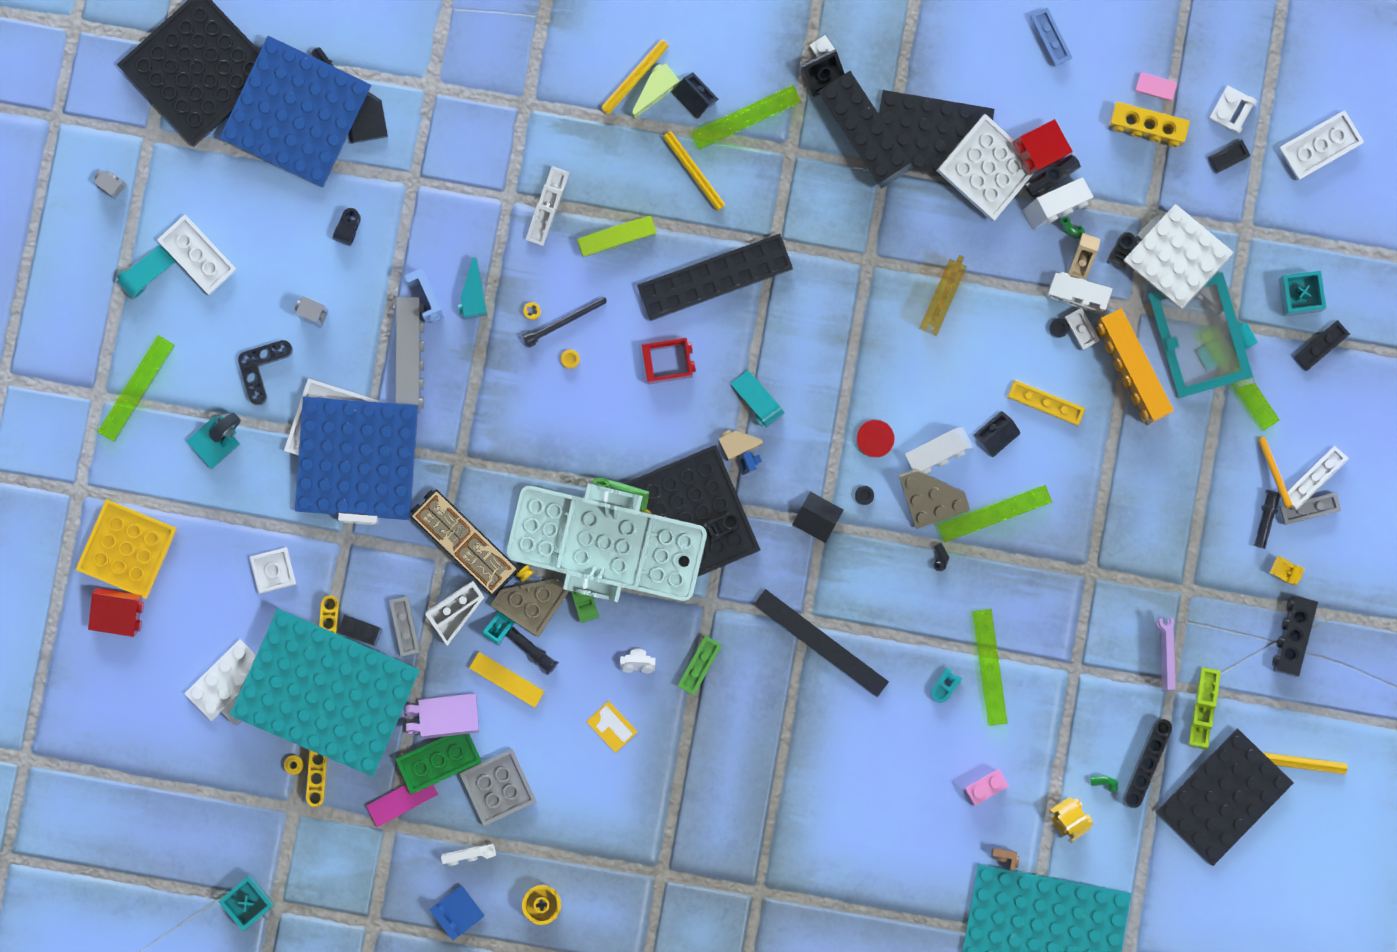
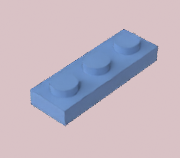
(1051, 37)

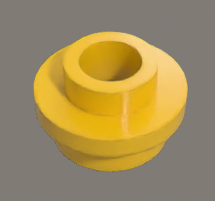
(298, 769)

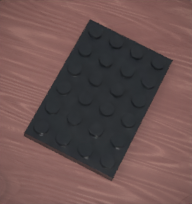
(928, 127)
(1225, 797)

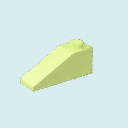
(659, 84)

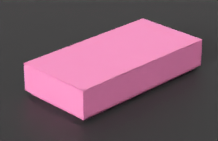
(1155, 86)

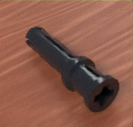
(1269, 510)
(539, 656)

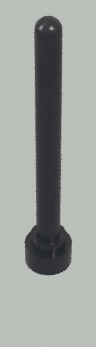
(531, 337)

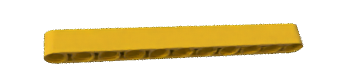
(312, 767)

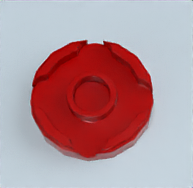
(875, 438)

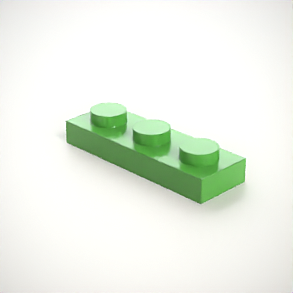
(699, 665)

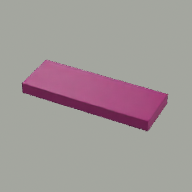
(397, 803)

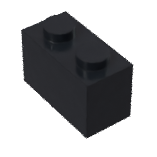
(360, 630)

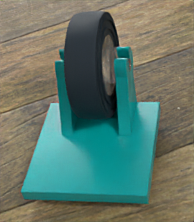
(216, 439)

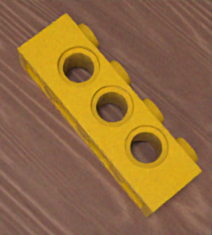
(1159, 120)

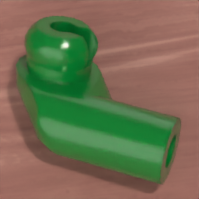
(1069, 228)
(1105, 780)

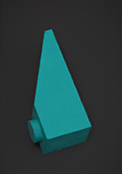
(472, 296)

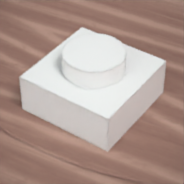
(821, 46)

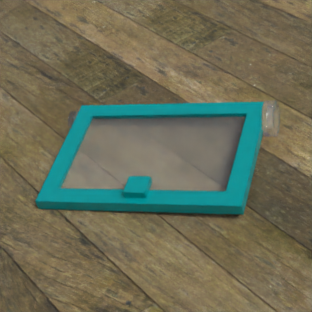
(1203, 339)

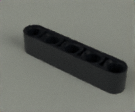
(1139, 769)

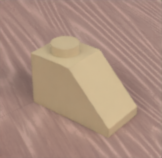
(1084, 256)
(737, 443)

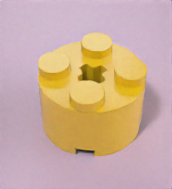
(1071, 819)
(533, 897)

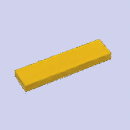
(1046, 403)
(507, 679)

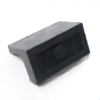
(694, 95)
(997, 433)

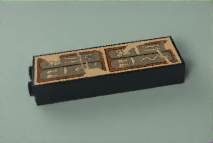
(464, 542)

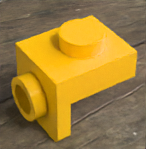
(1286, 571)

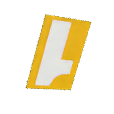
(612, 726)

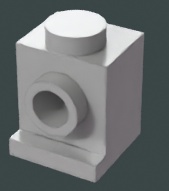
(109, 183)

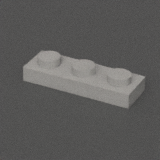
(1311, 509)
(404, 626)

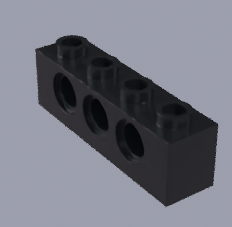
(1307, 609)

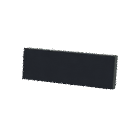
(1321, 345)

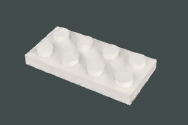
(1321, 145)
(197, 255)
(222, 680)

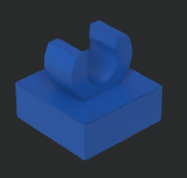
(748, 462)

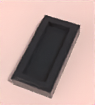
(1229, 156)

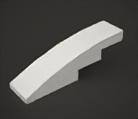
(547, 206)

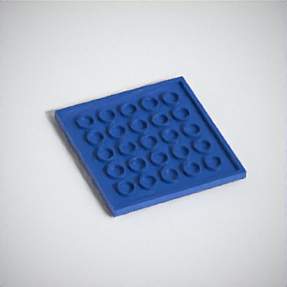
(295, 111)
(356, 458)

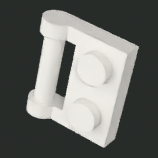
(1226, 107)

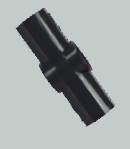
(1043, 182)

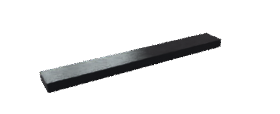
(821, 643)

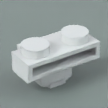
(637, 661)

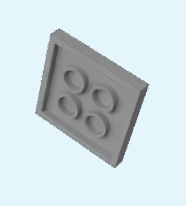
(498, 787)

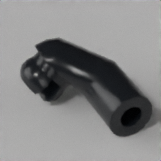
(942, 558)

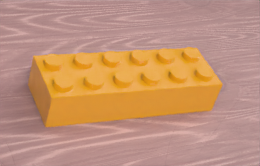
(1134, 367)

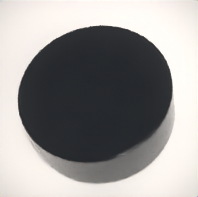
(1059, 328)
(864, 495)

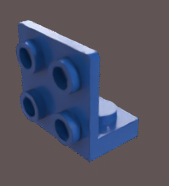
(457, 912)

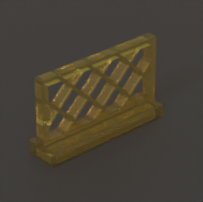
(943, 296)

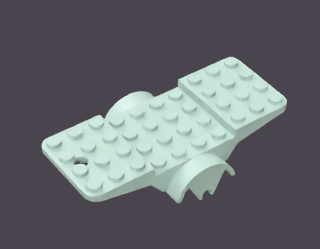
(606, 543)

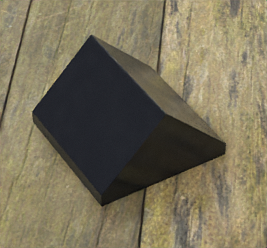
(822, 71)
(817, 517)

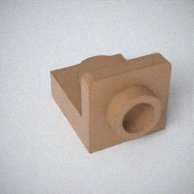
(1002, 855)

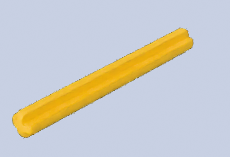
(634, 77)
(694, 171)
(1308, 764)

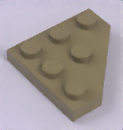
(931, 498)
(531, 603)

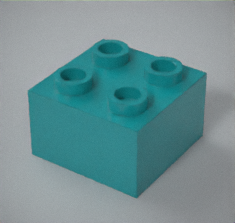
(1302, 293)
(247, 903)

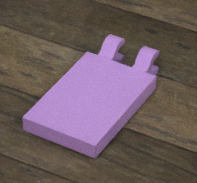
(1167, 653)
(444, 716)

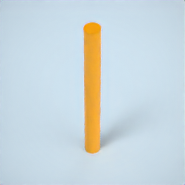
(1275, 472)

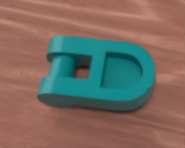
(940, 691)

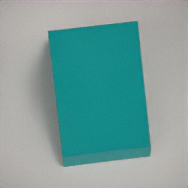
(498, 628)

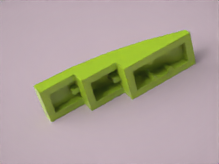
(616, 236)
(1204, 708)

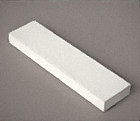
(1316, 477)

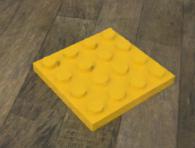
(126, 549)

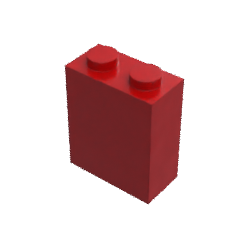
(1042, 147)
(115, 612)

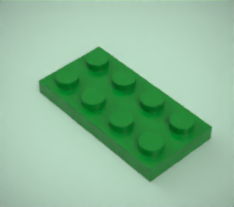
(438, 761)

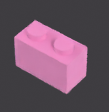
(986, 787)

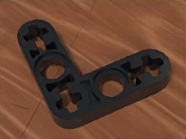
(253, 367)

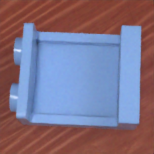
(419, 278)

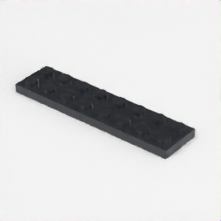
(715, 277)

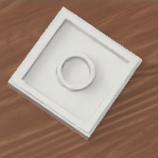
(272, 570)

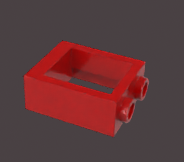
(690, 365)

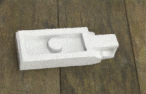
(469, 854)

